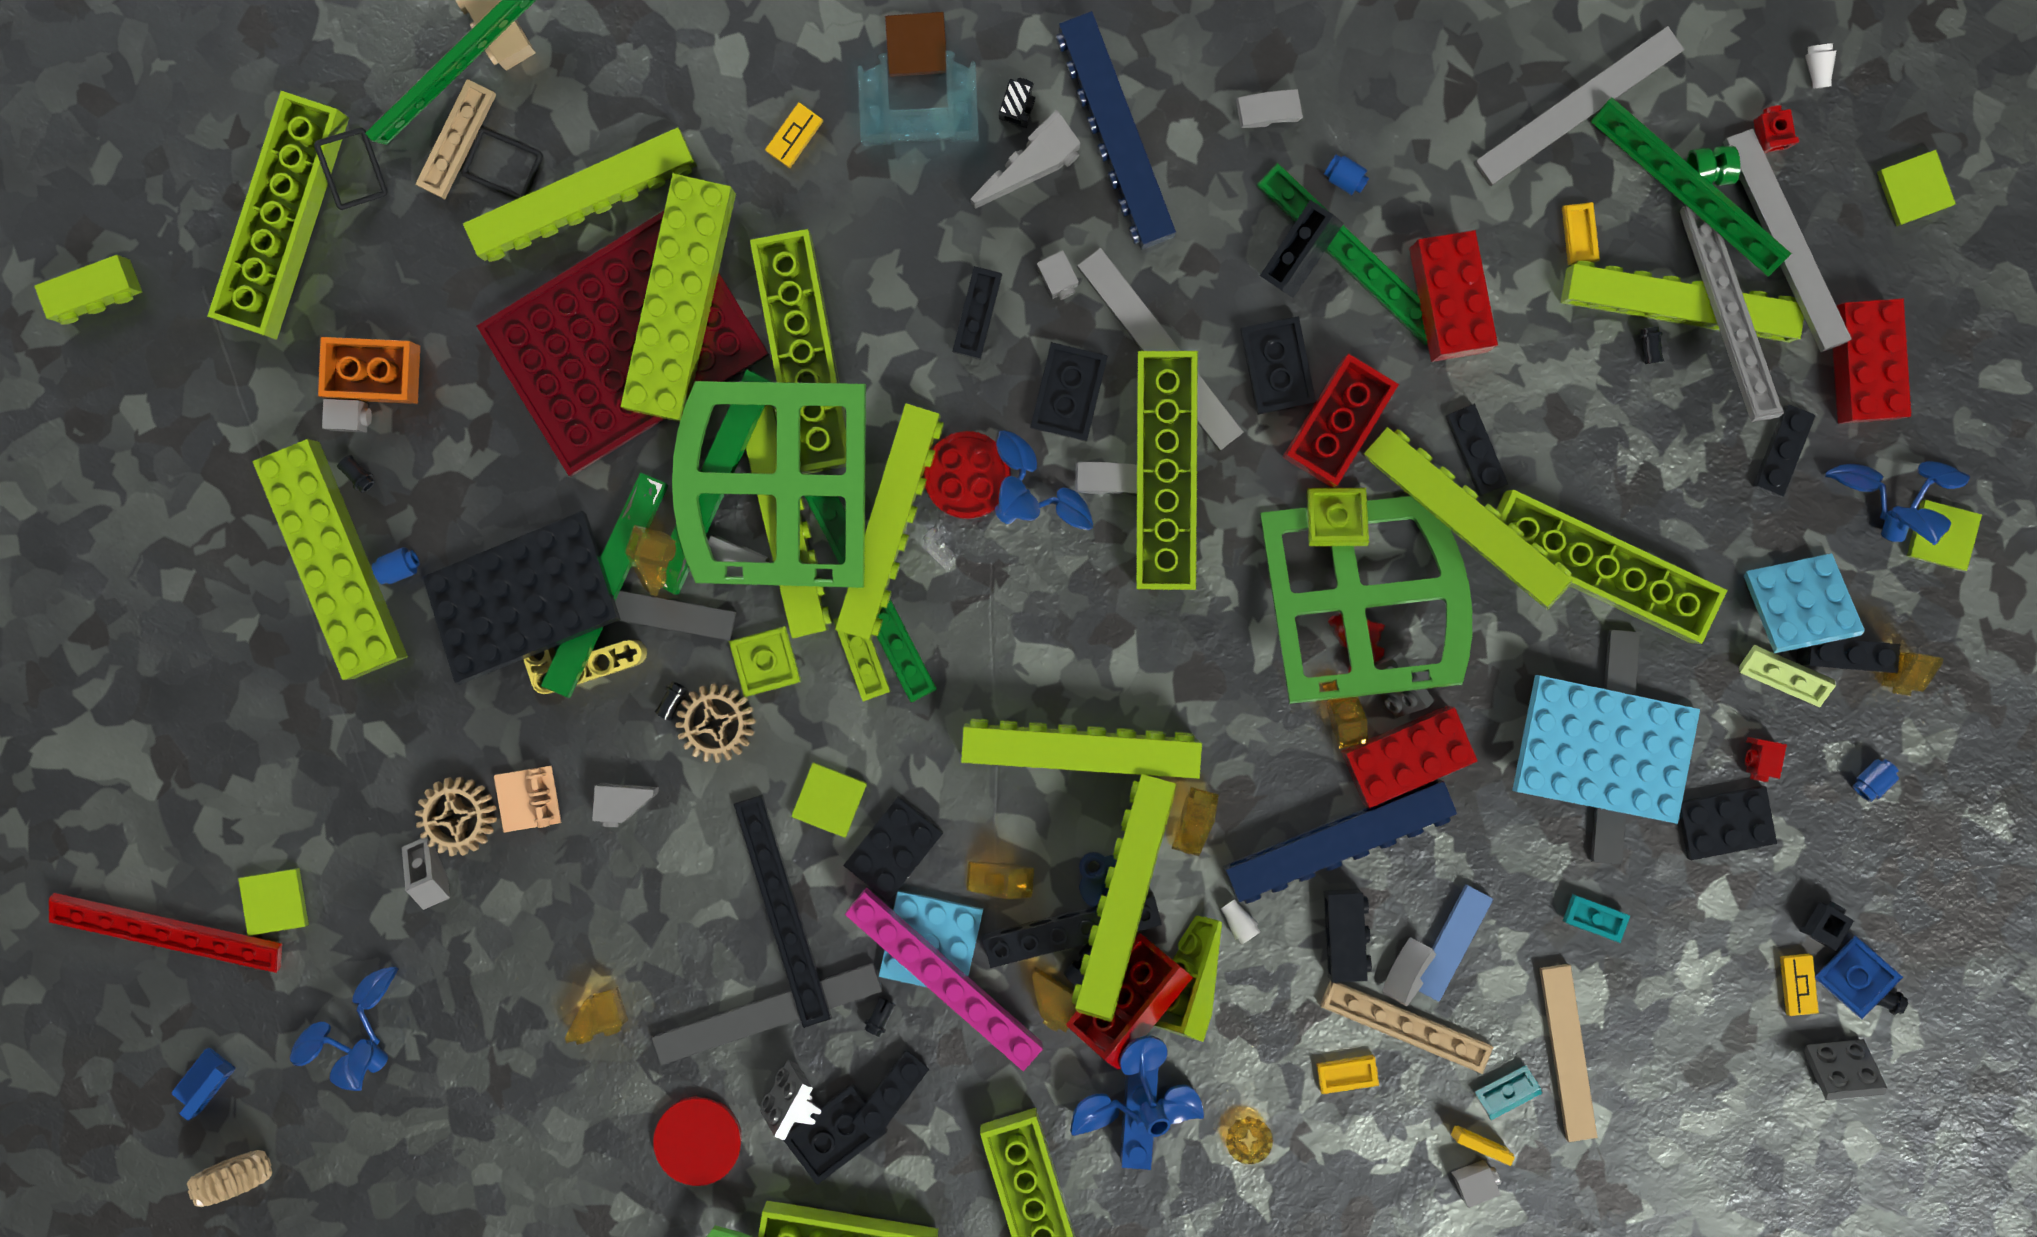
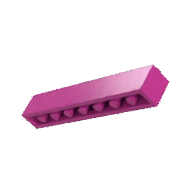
(944, 979)

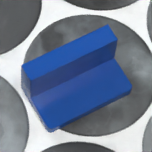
(202, 1082)

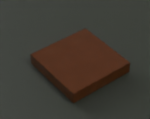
(916, 44)

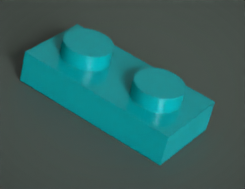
(1596, 918)
(1508, 1092)

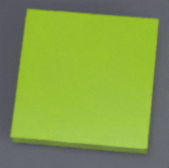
(1916, 188)
(1337, 517)
(1954, 546)
(765, 661)
(829, 799)
(273, 901)

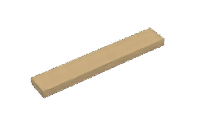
(1407, 1026)
(1568, 1052)

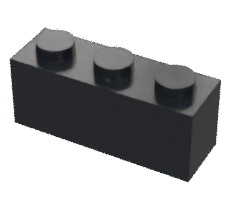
(1302, 249)
(1852, 655)
(1347, 935)

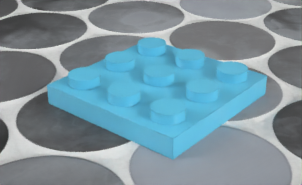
(1803, 603)
(944, 924)

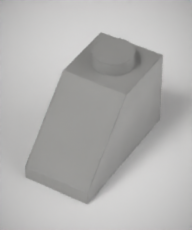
(619, 802)
(424, 874)

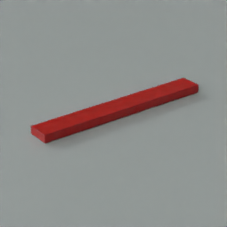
(165, 932)

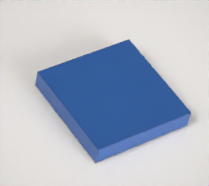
(1858, 977)

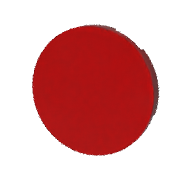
(966, 475)
(697, 1141)

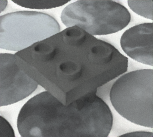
(1405, 701)
(1845, 1069)
(788, 1101)

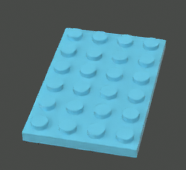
(1606, 749)

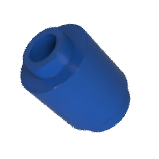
(1346, 174)
(395, 566)
(1876, 780)

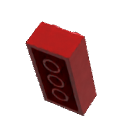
(1453, 296)
(1874, 364)
(1340, 420)
(1409, 756)
(1146, 994)

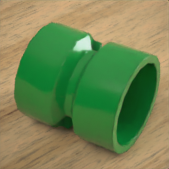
(1719, 166)

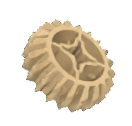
(711, 710)
(454, 805)
(229, 1178)

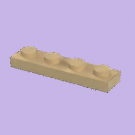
(455, 139)

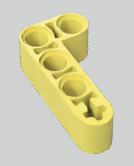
(537, 668)

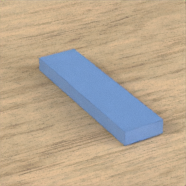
(1454, 940)

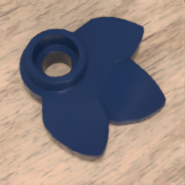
(1093, 882)

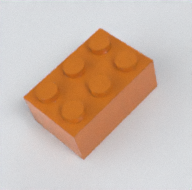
(369, 370)

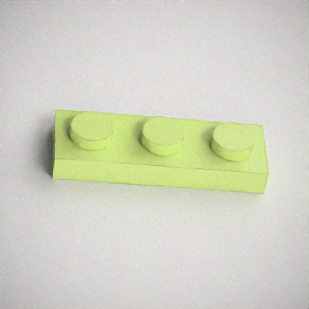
(1787, 676)

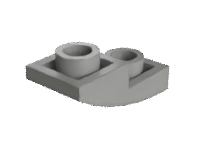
(1269, 108)
(1106, 478)
(726, 551)
(1406, 971)

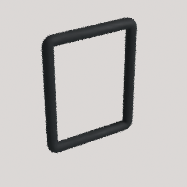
(362, 131)
(512, 142)

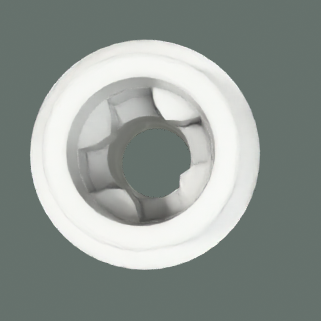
(1821, 64)
(1240, 922)

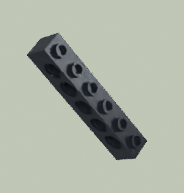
(1053, 934)

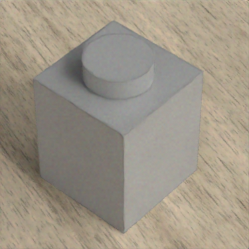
(1058, 275)
(346, 415)
(1477, 1183)

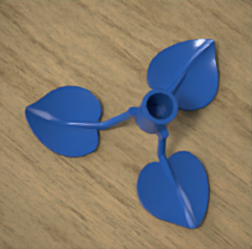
(1019, 503)
(1897, 521)
(366, 1054)
(1178, 1105)

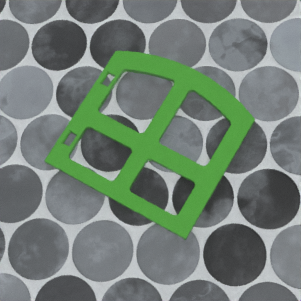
(786, 484)
(1353, 598)

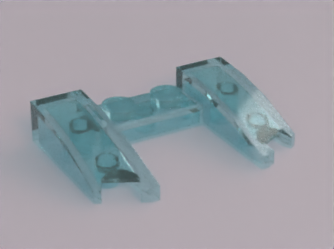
(884, 126)

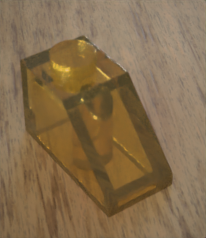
(1913, 674)
(1000, 879)
(1053, 1000)

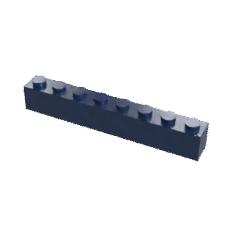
(1116, 131)
(1340, 840)

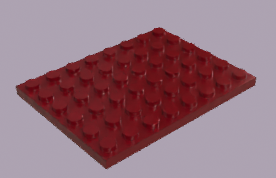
(575, 340)

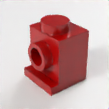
(1769, 136)
(1764, 759)

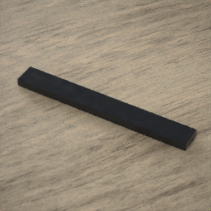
(783, 911)

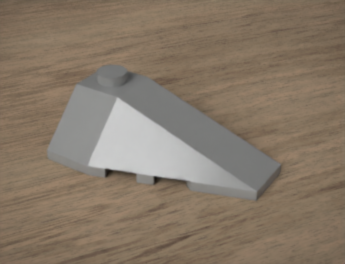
(1046, 152)

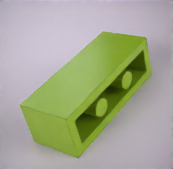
(88, 289)

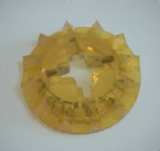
(1259, 1150)

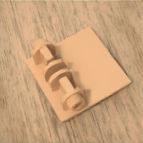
(527, 799)

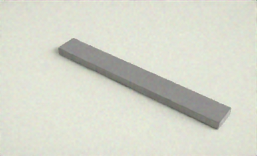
(1578, 106)
(1781, 224)
(1732, 318)
(1152, 337)

